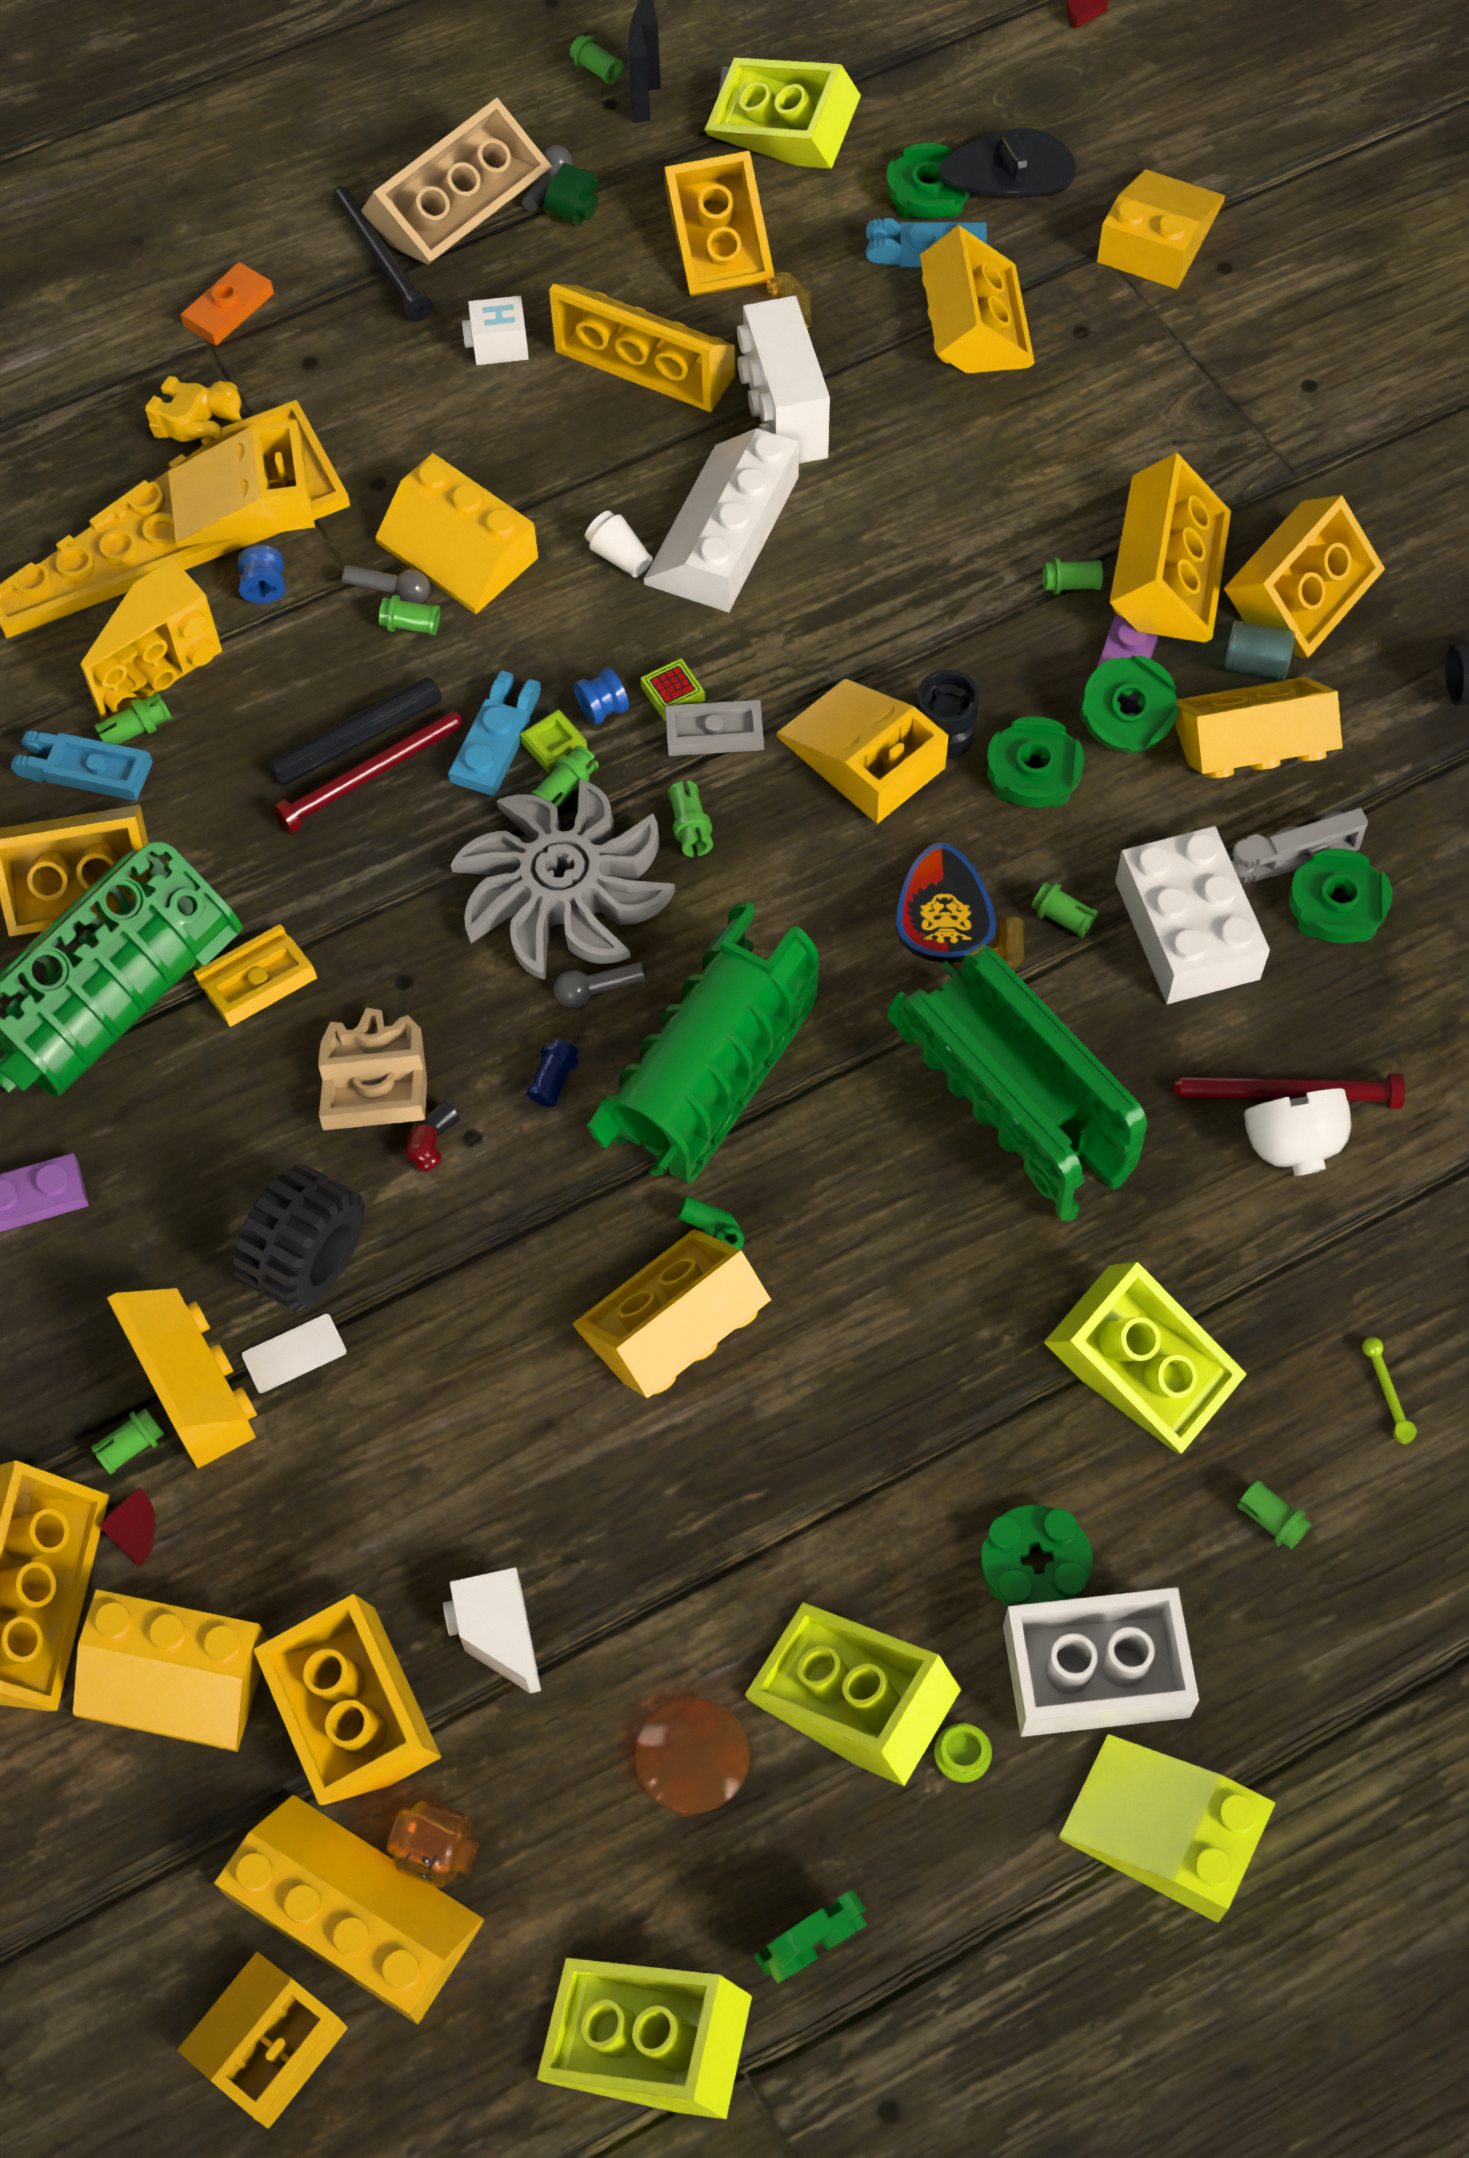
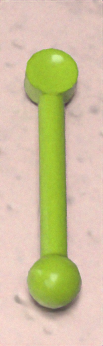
(1404, 1430)

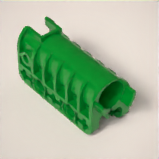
(113, 972)
(712, 1049)
(1025, 1076)

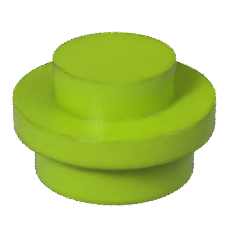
(962, 1752)

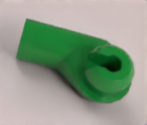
(711, 1221)

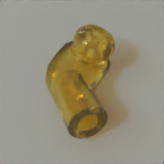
(787, 285)
(1011, 941)

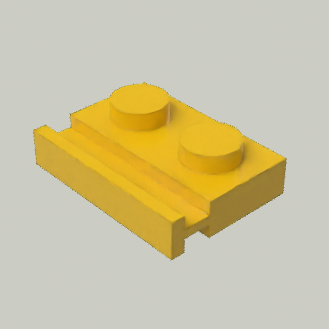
(255, 975)

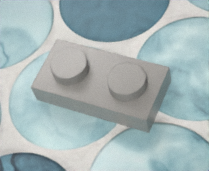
(714, 727)

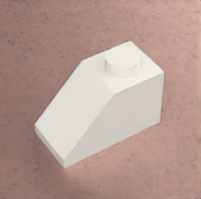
(494, 1625)

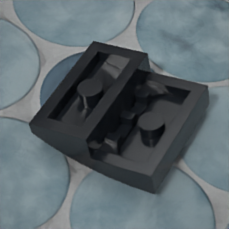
(643, 58)

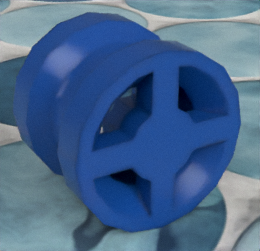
(261, 574)
(601, 696)

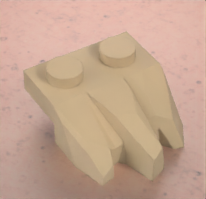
(372, 1073)

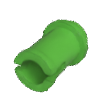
(588, 54)
(1072, 575)
(409, 616)
(1063, 909)
(128, 1440)
(1274, 1515)

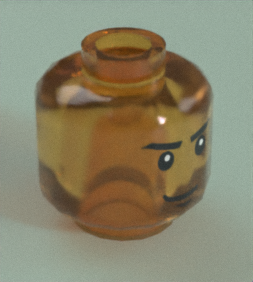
(432, 1843)

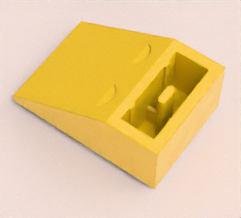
(243, 487)
(150, 640)
(868, 746)

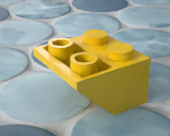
(262, 2039)

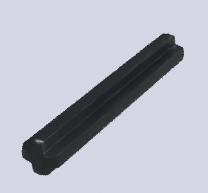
(355, 731)

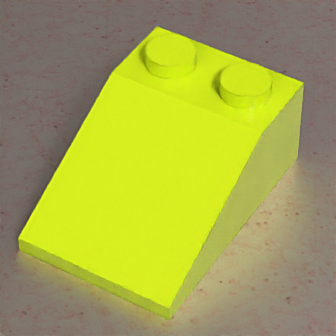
(785, 109)
(1146, 1355)
(856, 1691)
(1168, 1824)
(646, 2036)

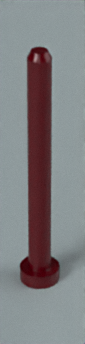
(291, 814)
(1253, 1088)

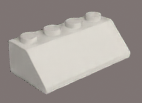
(726, 519)

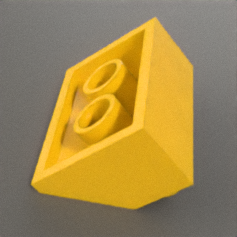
(975, 305)
(457, 534)
(1307, 573)
(1259, 726)
(59, 859)
(673, 1312)
(186, 1371)
(167, 1670)
(346, 1702)

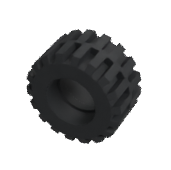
(299, 1237)

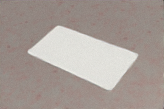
(294, 1353)

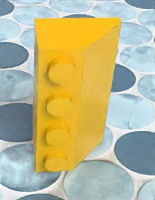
(641, 346)
(1171, 553)
(44, 1573)
(349, 1906)

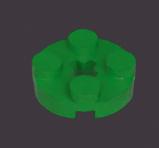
(917, 198)
(1123, 677)
(1031, 786)
(1334, 921)
(1040, 1528)
(795, 1947)

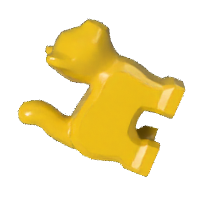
(191, 408)

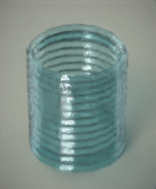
(1259, 650)

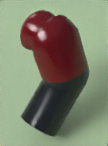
(424, 1135)

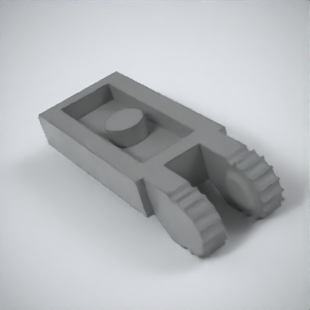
(1292, 846)

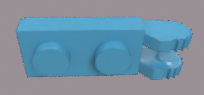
(904, 242)
(494, 737)
(84, 764)

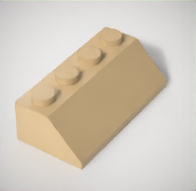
(456, 184)

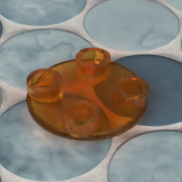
(692, 1756)

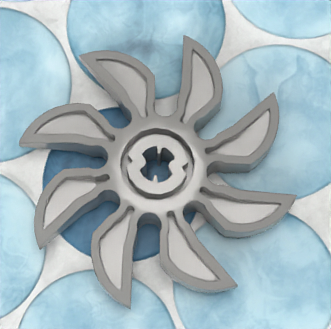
(562, 879)

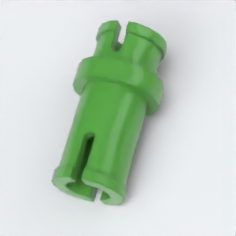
(134, 720)
(566, 776)
(691, 824)

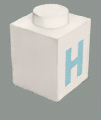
(496, 330)

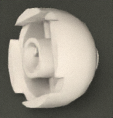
(1300, 1130)

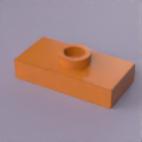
(227, 303)

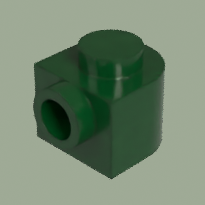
(572, 194)

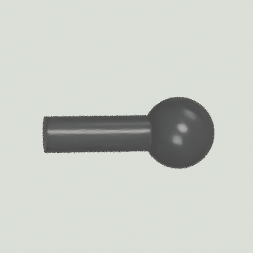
(556, 157)
(409, 584)
(575, 988)

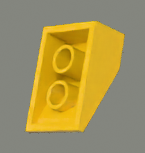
(718, 223)
(1157, 227)

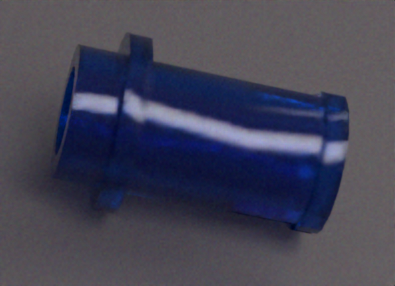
(552, 1072)

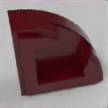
(1084, 11)
(132, 1526)

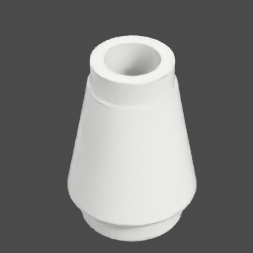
(617, 543)

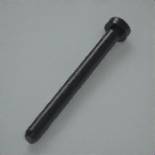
(415, 303)

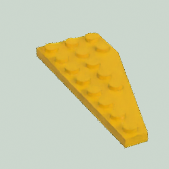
(139, 537)

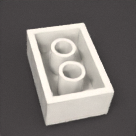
(784, 375)
(1191, 915)
(1100, 1662)

